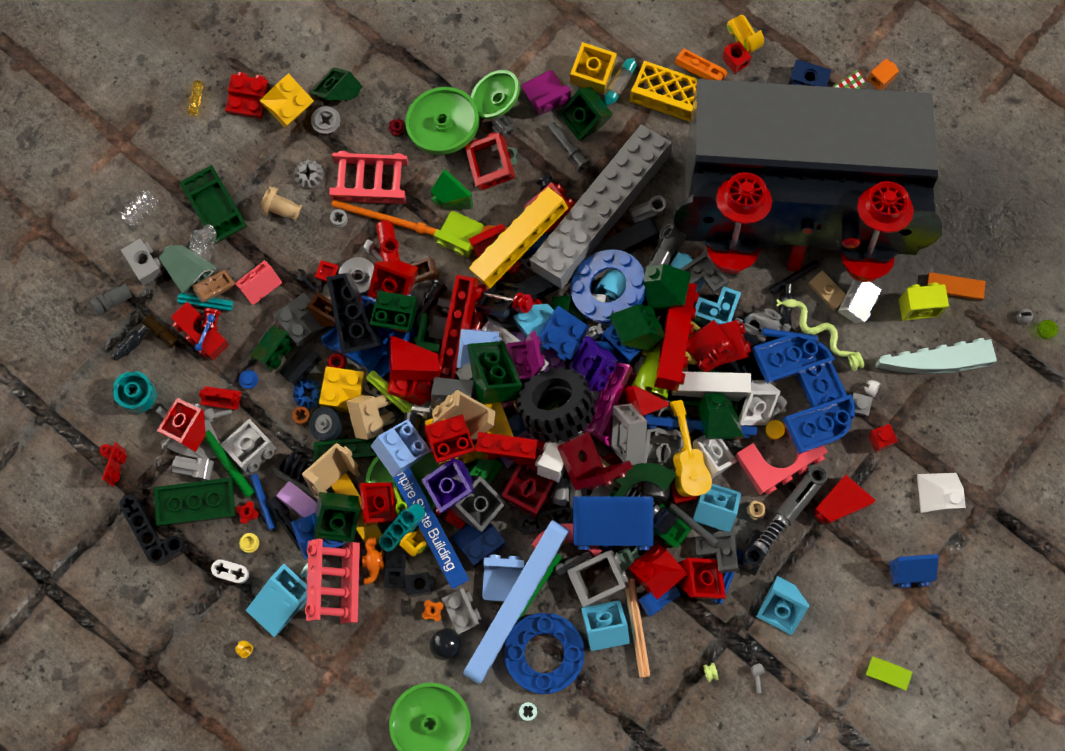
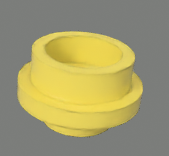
(249, 543)

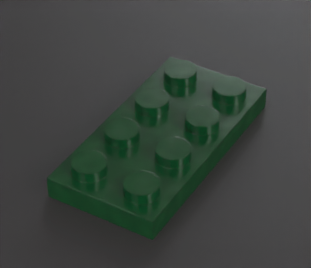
(194, 502)

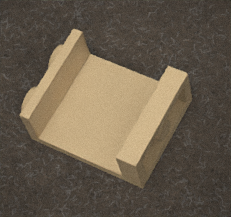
(476, 415)
(329, 469)

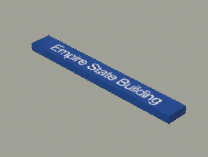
(432, 530)

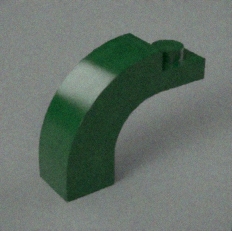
(648, 472)

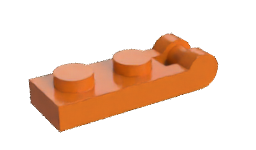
(700, 66)

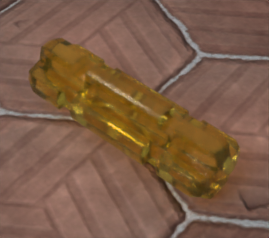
(195, 97)

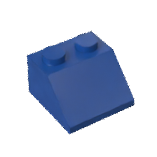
(914, 570)

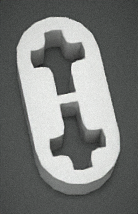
(231, 567)

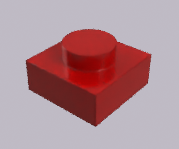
(325, 270)

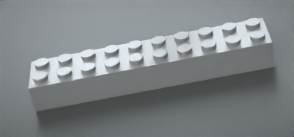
(601, 206)

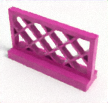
(607, 399)

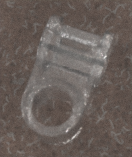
(203, 242)

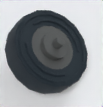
(326, 424)

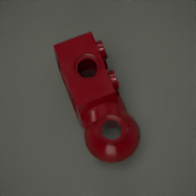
(527, 489)

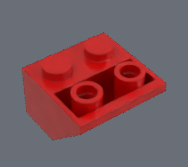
(449, 438)

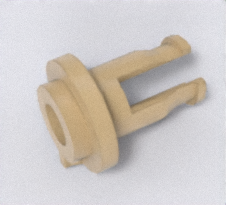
(279, 205)

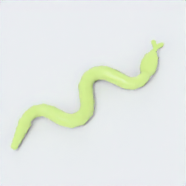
(791, 303)

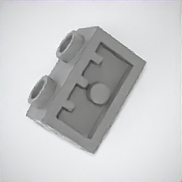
(461, 611)

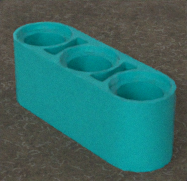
(404, 523)

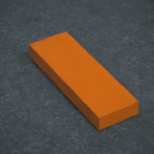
(959, 286)

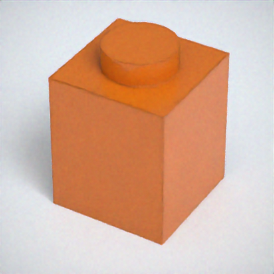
(883, 74)

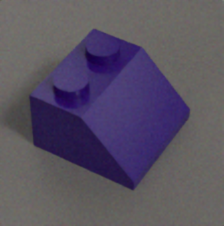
(449, 484)

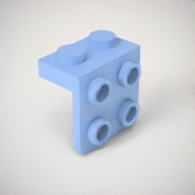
(500, 576)

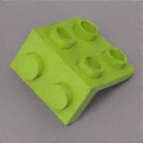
(456, 233)

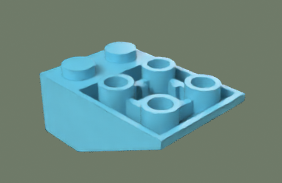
(279, 600)

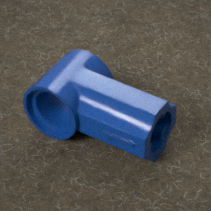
(652, 605)

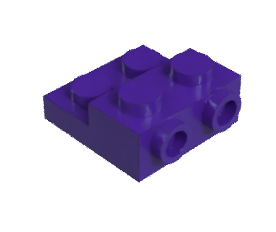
(593, 363)

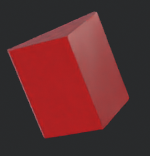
(643, 400)
(378, 503)

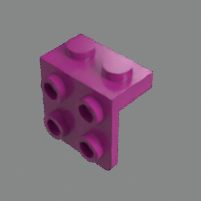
(546, 92)
(527, 356)

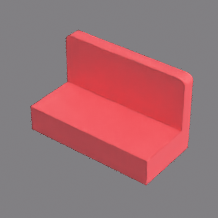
(258, 282)

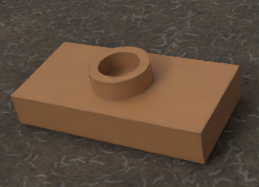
(213, 286)

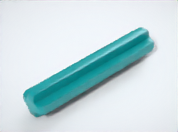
(214, 303)

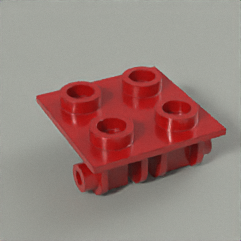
(710, 346)
(116, 456)

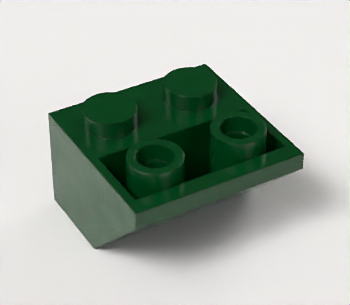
(394, 311)
(272, 349)

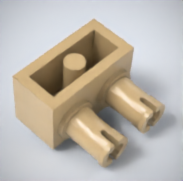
(366, 418)

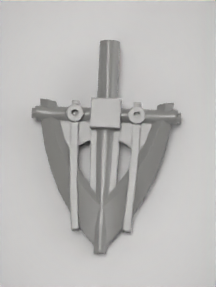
(203, 450)

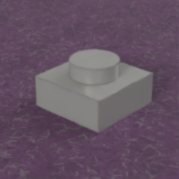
(862, 404)

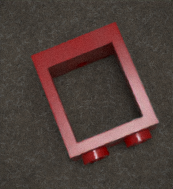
(496, 177)

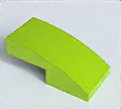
(889, 673)

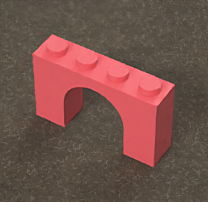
(765, 476)

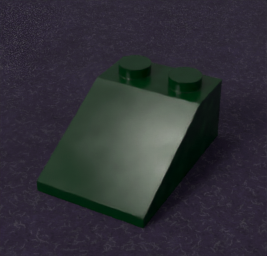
(493, 372)

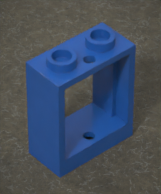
(627, 354)

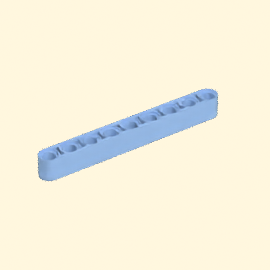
(515, 602)

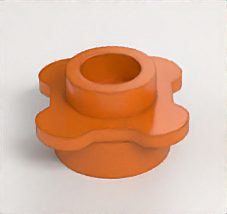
(427, 614)

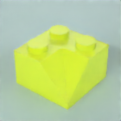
(923, 301)

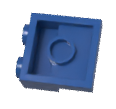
(563, 333)
(304, 532)

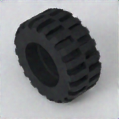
(560, 422)

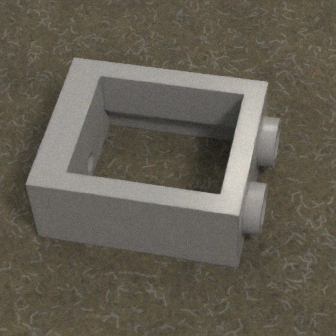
(628, 433)
(581, 588)

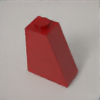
(412, 361)
(842, 501)

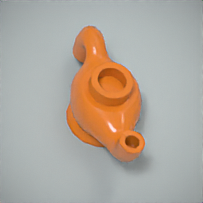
(373, 560)

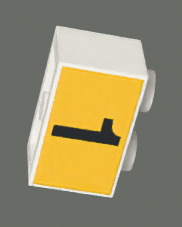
(859, 301)

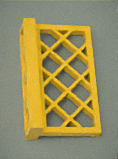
(664, 103)

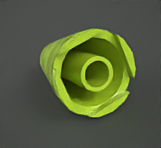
(647, 373)

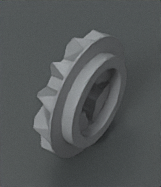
(326, 112)
(314, 179)

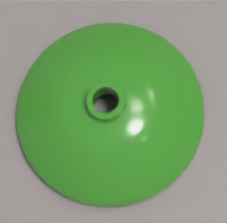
(496, 94)

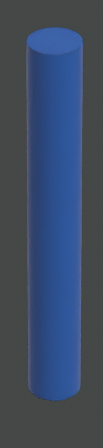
(779, 334)
(262, 501)

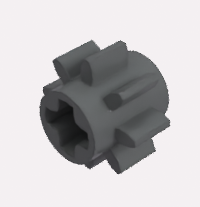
(503, 126)

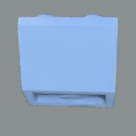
(400, 448)

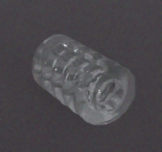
(138, 207)

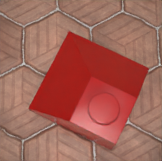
(392, 277)
(184, 424)
(702, 578)

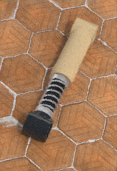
(662, 517)

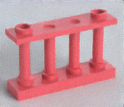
(373, 195)
(349, 581)

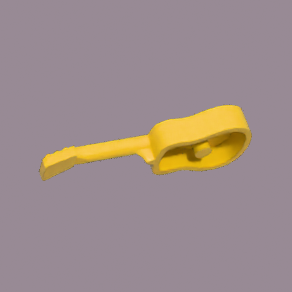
(691, 473)

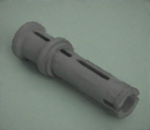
(572, 153)

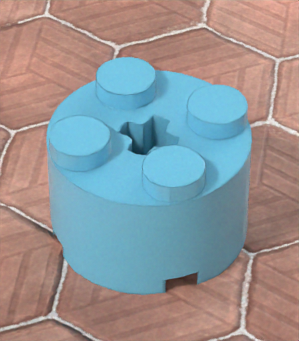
(611, 284)

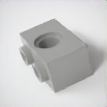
(135, 253)

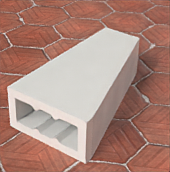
(732, 385)

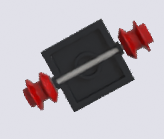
(502, 299)

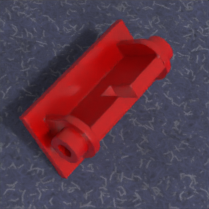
(220, 397)

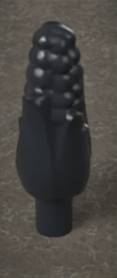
(785, 312)
(129, 343)

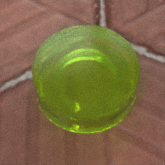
(1047, 329)

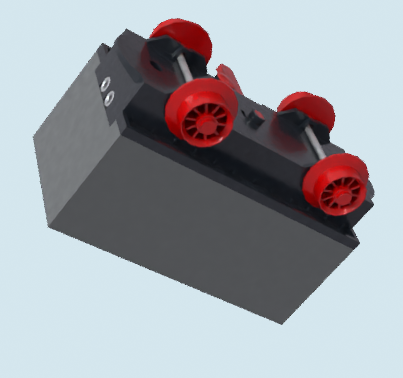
(809, 171)

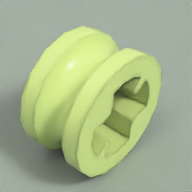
(856, 361)
(710, 672)

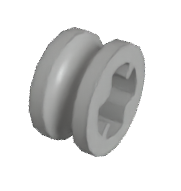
(333, 217)

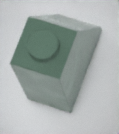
(185, 267)

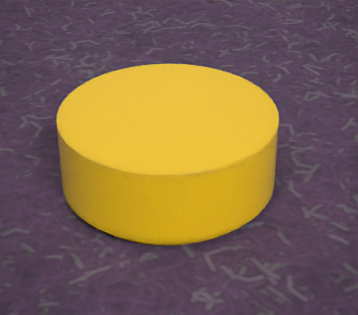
(774, 430)

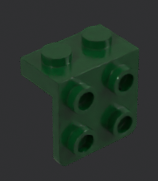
(421, 339)

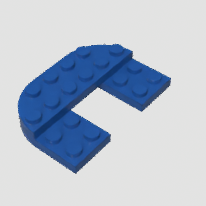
(812, 363)

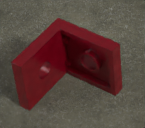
(590, 471)

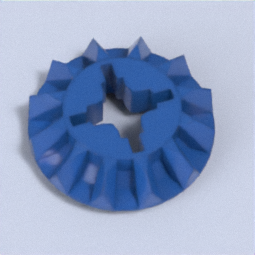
(306, 401)

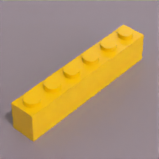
(518, 237)

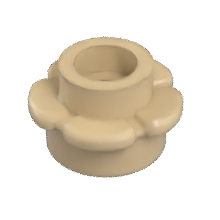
(756, 505)

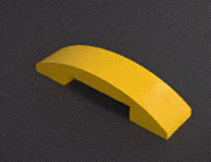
(346, 487)

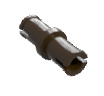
(160, 331)

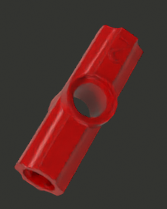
(387, 239)

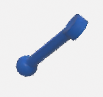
(211, 318)

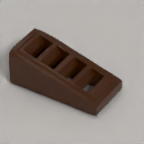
(433, 273)

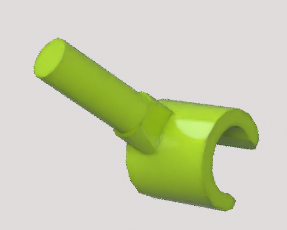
(400, 504)

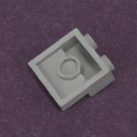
(248, 446)

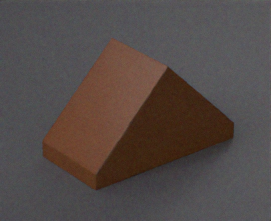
(322, 310)

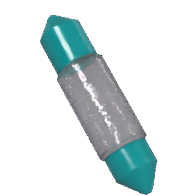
(620, 81)

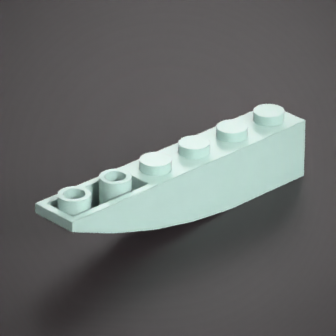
(942, 359)

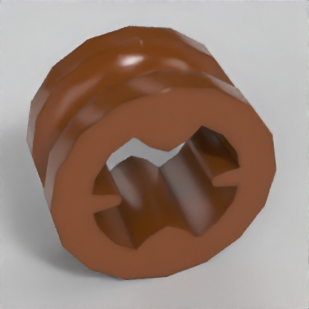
(295, 417)

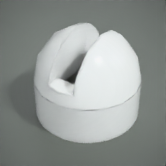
(873, 388)

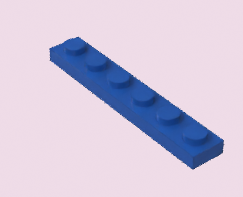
(671, 423)

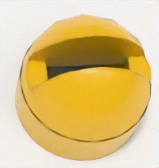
(247, 651)

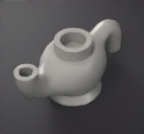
(768, 319)

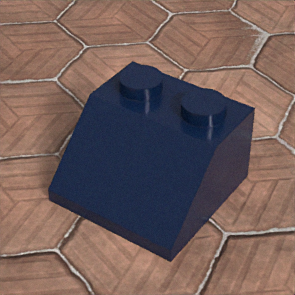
(477, 544)

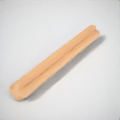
(637, 630)

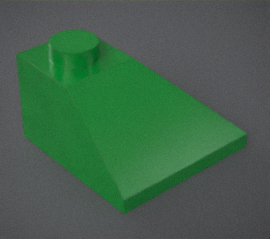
(450, 193)

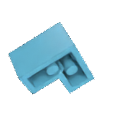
(721, 311)

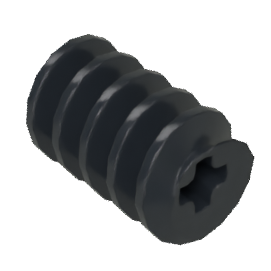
(295, 467)

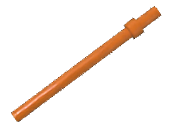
(419, 227)

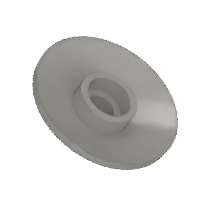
(359, 266)

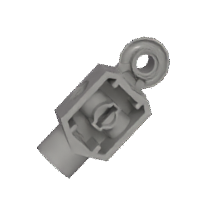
(660, 449)

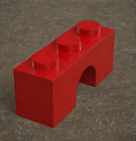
(188, 319)
(493, 445)

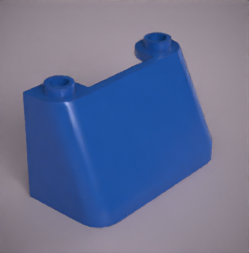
(613, 521)

